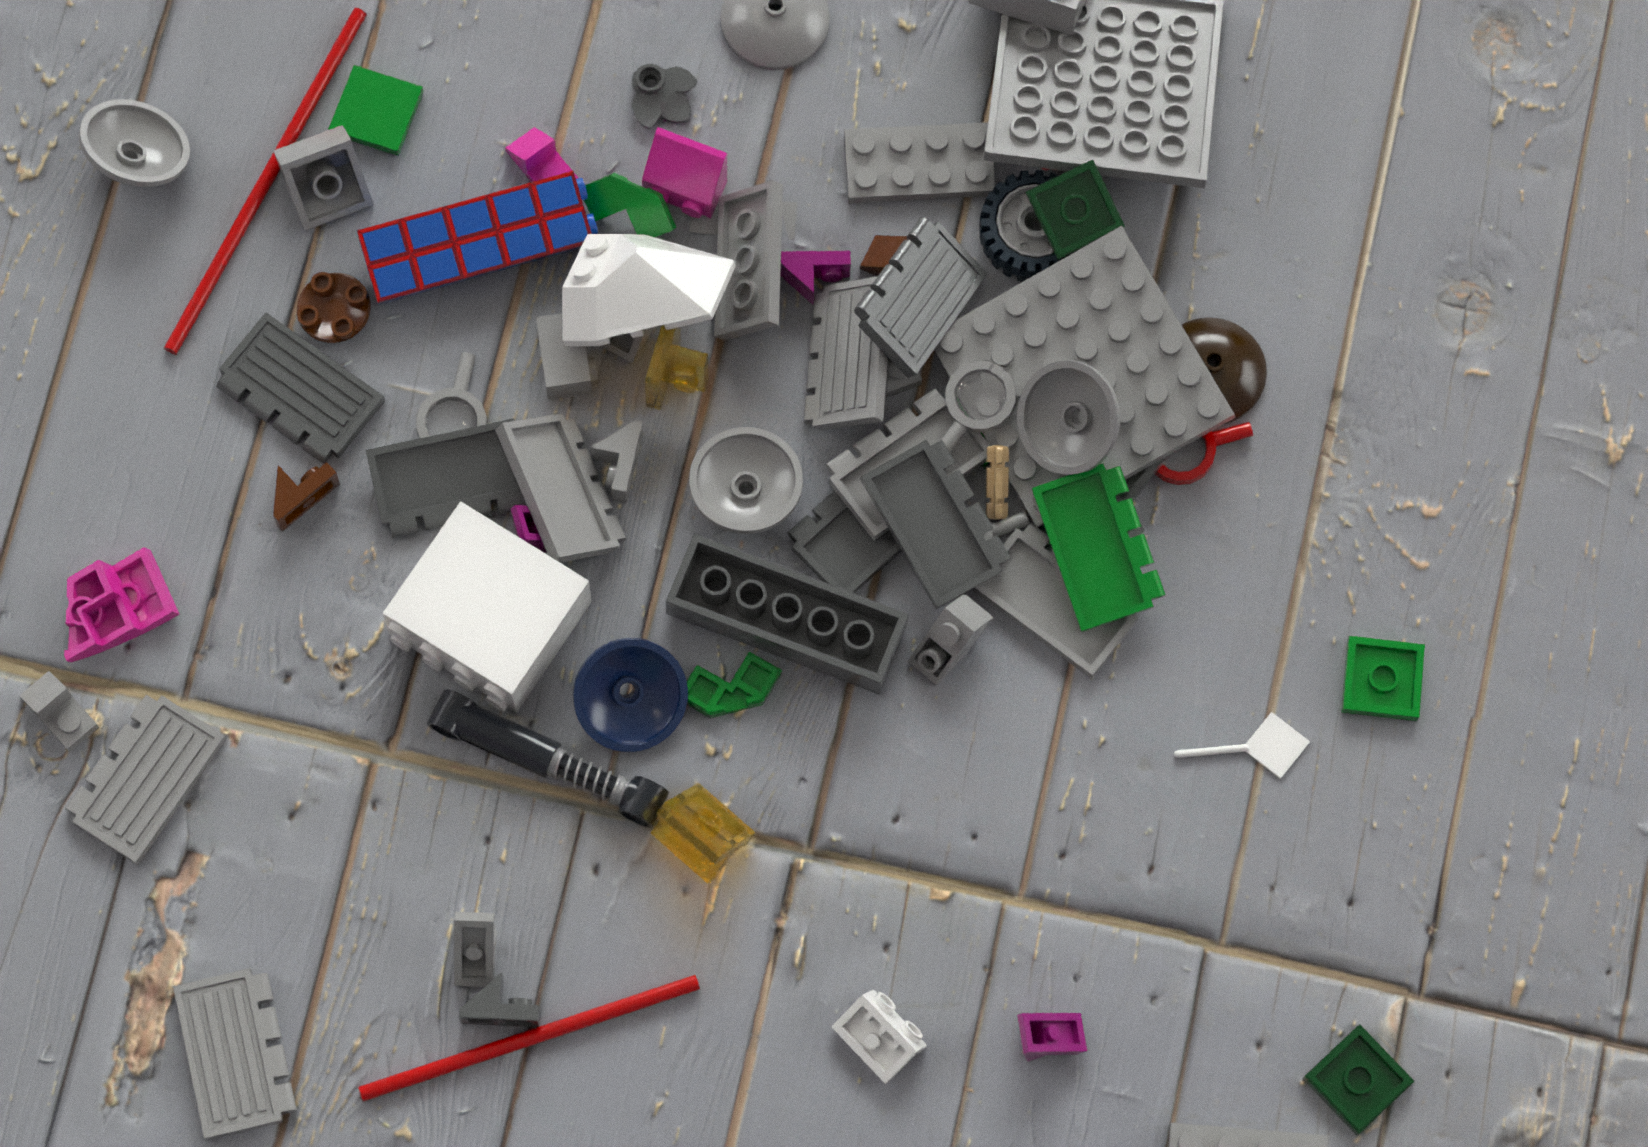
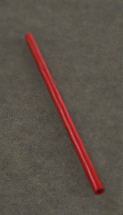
(529, 1038)

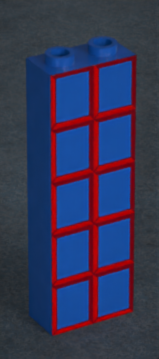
(476, 237)

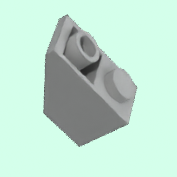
(950, 638)

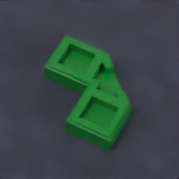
(644, 206)
(746, 690)

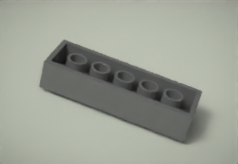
(786, 613)

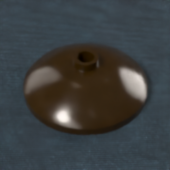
(1241, 360)

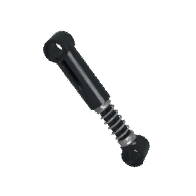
(464, 720)

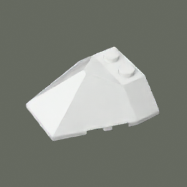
(636, 285)

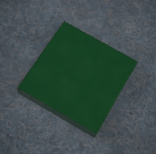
(1074, 209)
(1358, 1079)

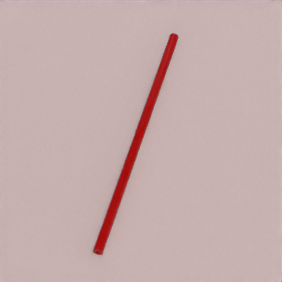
(264, 183)

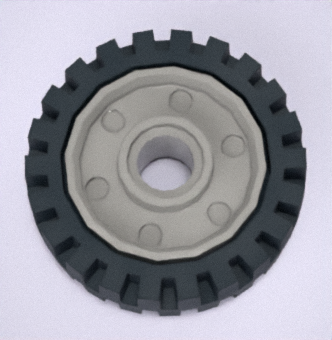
(1004, 229)

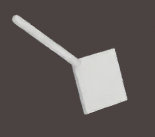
(1272, 745)

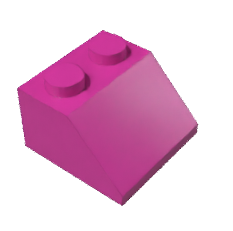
(686, 173)

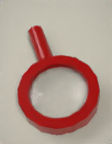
(1197, 457)

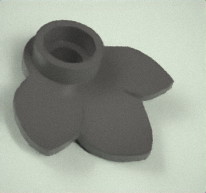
(664, 99)

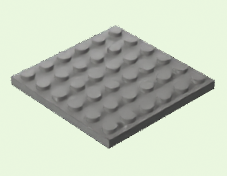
(1119, 91)
(1112, 316)

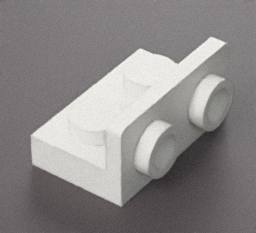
(879, 1034)

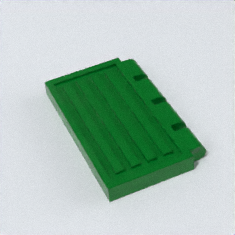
(1094, 546)

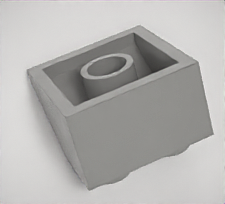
(323, 177)

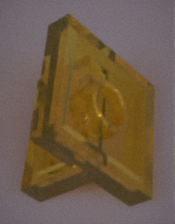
(674, 365)
(701, 831)

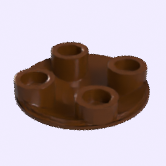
(333, 307)

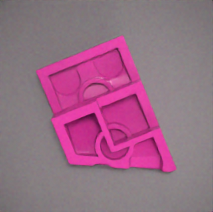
(115, 604)

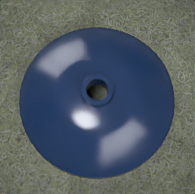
(643, 715)

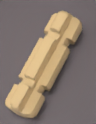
(997, 482)

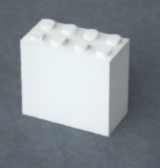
(487, 608)

